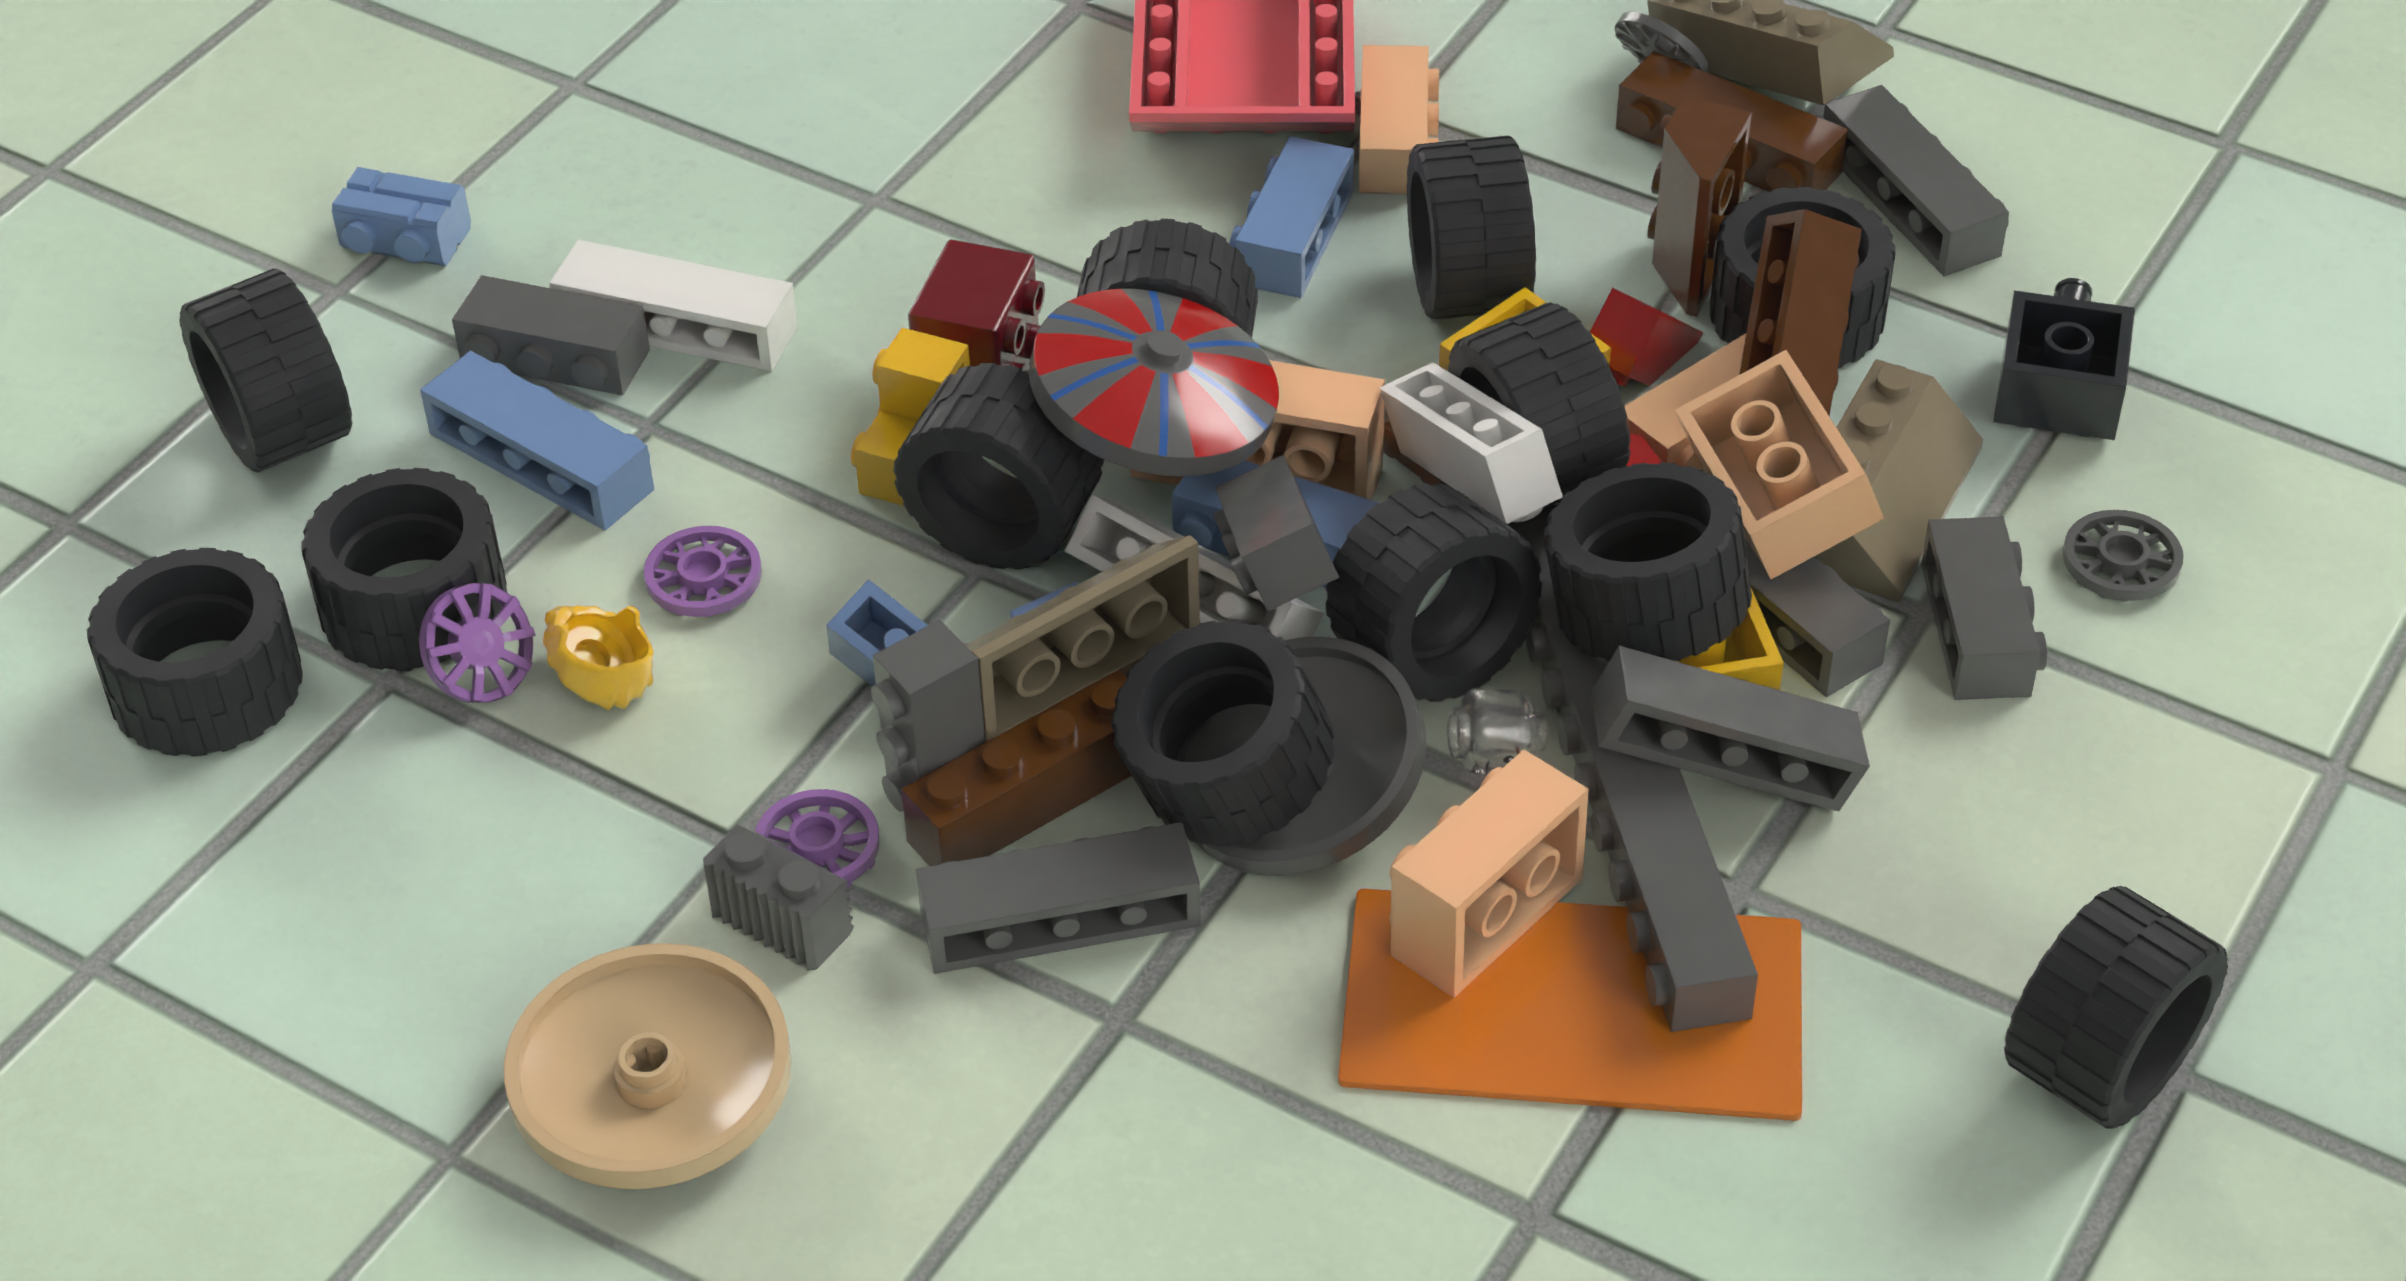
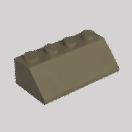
(1777, 45)
(1916, 460)
(1086, 633)

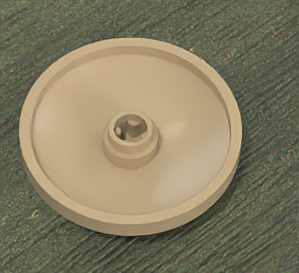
(647, 1066)

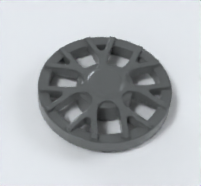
(1645, 34)
(2123, 555)

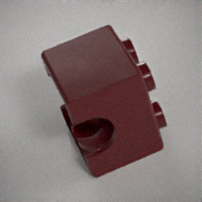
(983, 301)

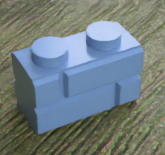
(401, 216)

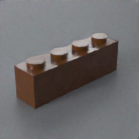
(1783, 143)
(1803, 296)
(1017, 779)

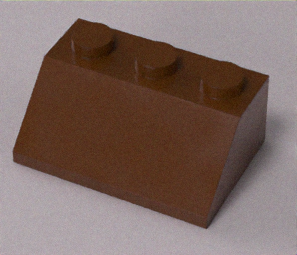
(1696, 188)

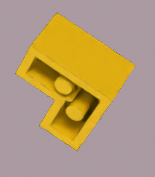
(906, 380)

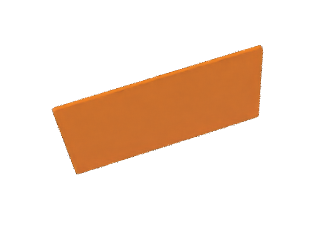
(1571, 1022)

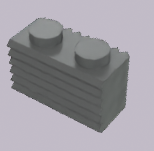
(778, 896)

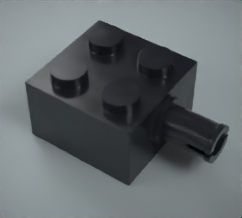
(2065, 362)

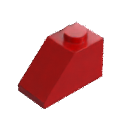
(1641, 338)

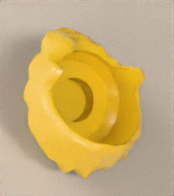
(599, 653)

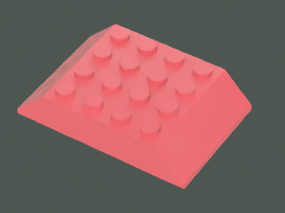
(1243, 66)

